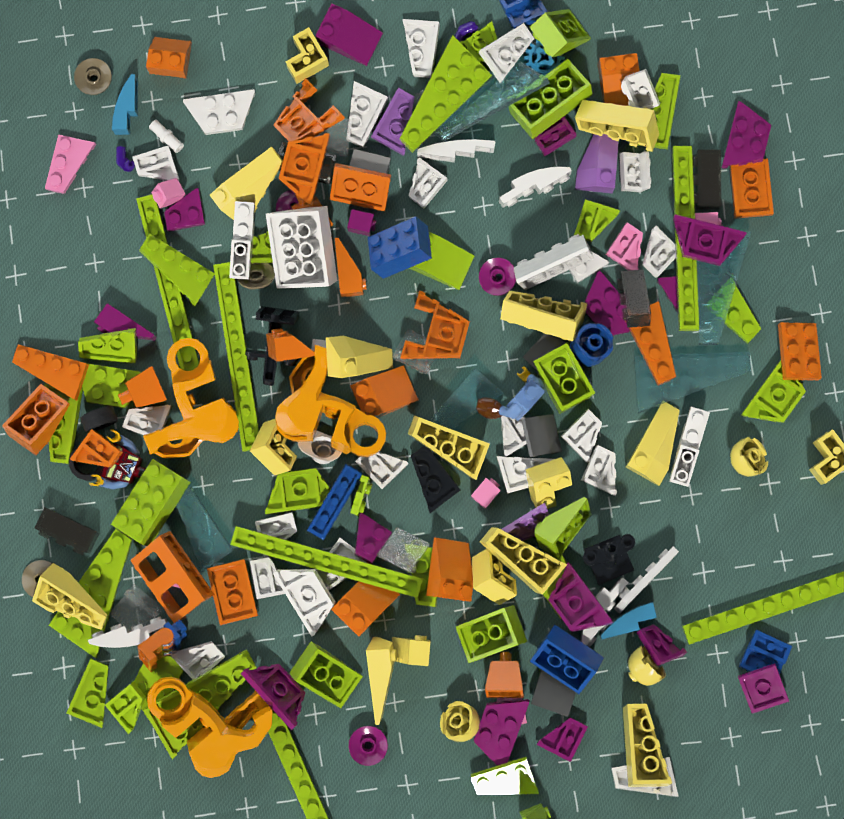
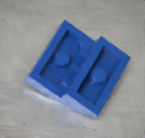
(522, 11)
(764, 651)

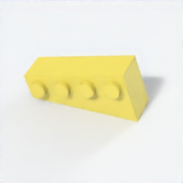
(543, 314)
(525, 561)
(643, 750)

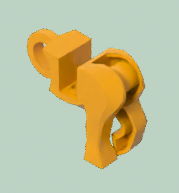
(301, 412)
(209, 422)
(220, 738)

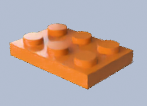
(360, 187)
(751, 190)
(799, 351)
(232, 592)

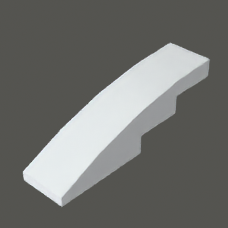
(448, 150)

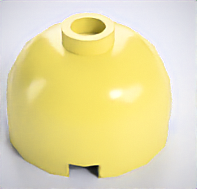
(748, 457)
(643, 668)
(460, 722)

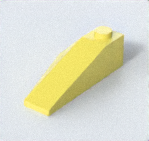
(248, 183)
(655, 448)

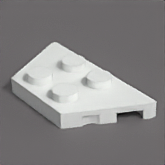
(221, 112)
(307, 595)

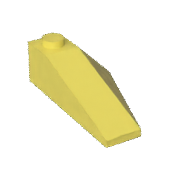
(355, 357)
(62, 593)
(380, 666)

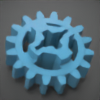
(538, 52)

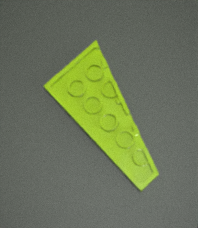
(450, 86)
(101, 584)

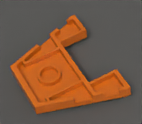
(299, 122)
(444, 336)

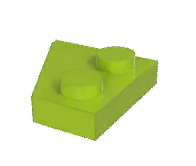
(594, 219)
(364, 488)

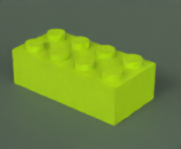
(552, 101)
(150, 503)

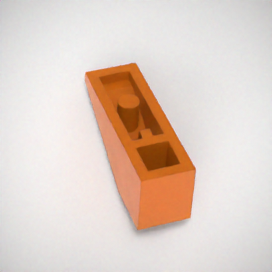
(349, 276)

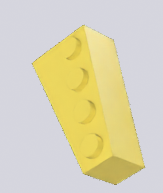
(619, 122)
(456, 448)
(412, 651)

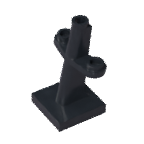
(276, 319)
(610, 558)

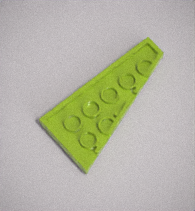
(214, 686)

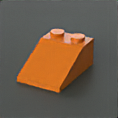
(611, 74)
(384, 392)
(36, 419)
(450, 570)
(363, 606)

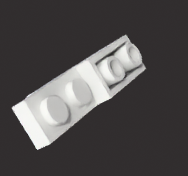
(540, 180)
(242, 240)
(689, 446)
(606, 599)
(122, 637)

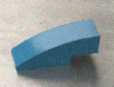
(126, 106)
(629, 621)

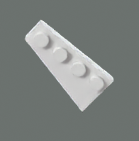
(641, 582)

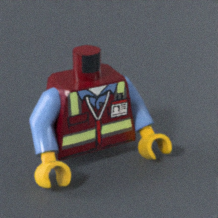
(126, 467)

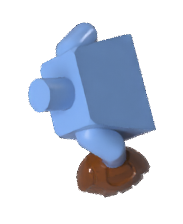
(519, 404)

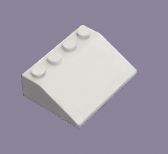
(302, 247)
(552, 263)

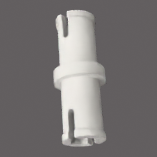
(166, 136)

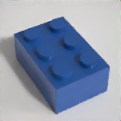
(399, 247)
(567, 659)

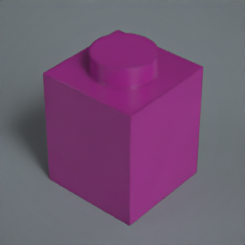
(361, 223)

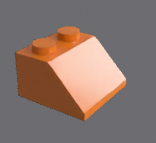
(169, 57)
(285, 346)

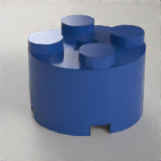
(597, 335)

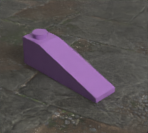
(598, 166)

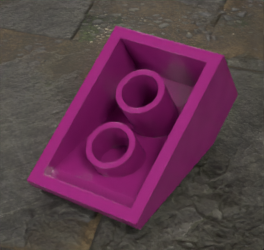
(348, 35)

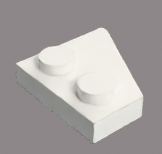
(426, 183)
(659, 252)
(146, 419)
(583, 434)
(381, 467)
(601, 470)
(279, 526)
(264, 579)

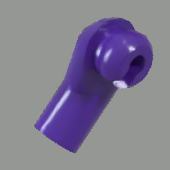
(464, 29)
(121, 160)

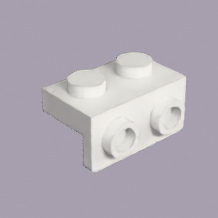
(640, 90)
(635, 171)

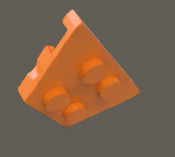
(303, 165)

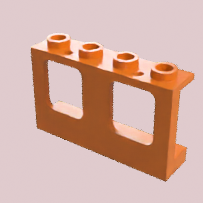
(178, 571)

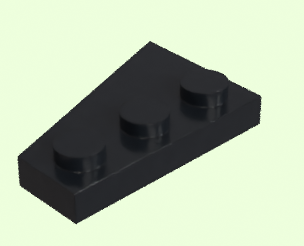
(434, 479)

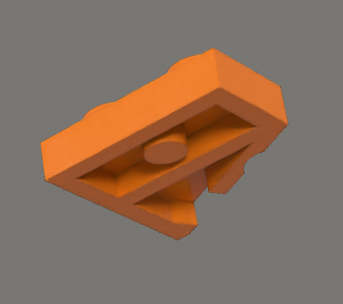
(96, 451)

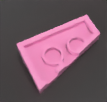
(66, 161)

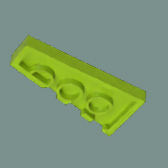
(667, 93)

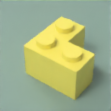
(310, 59)
(271, 449)
(832, 450)
(546, 479)
(491, 579)

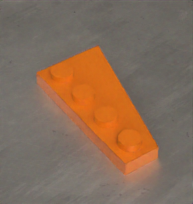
(655, 347)
(58, 371)

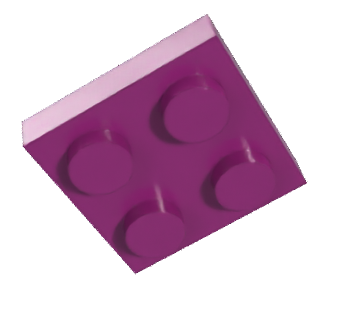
(763, 688)

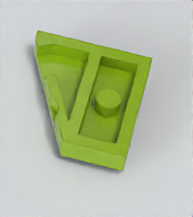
(127, 706)

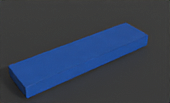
(335, 501)

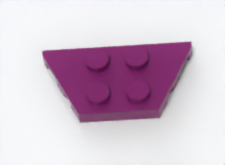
(747, 138)
(706, 240)
(604, 306)
(577, 603)
(278, 691)
(500, 729)

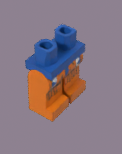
(161, 644)

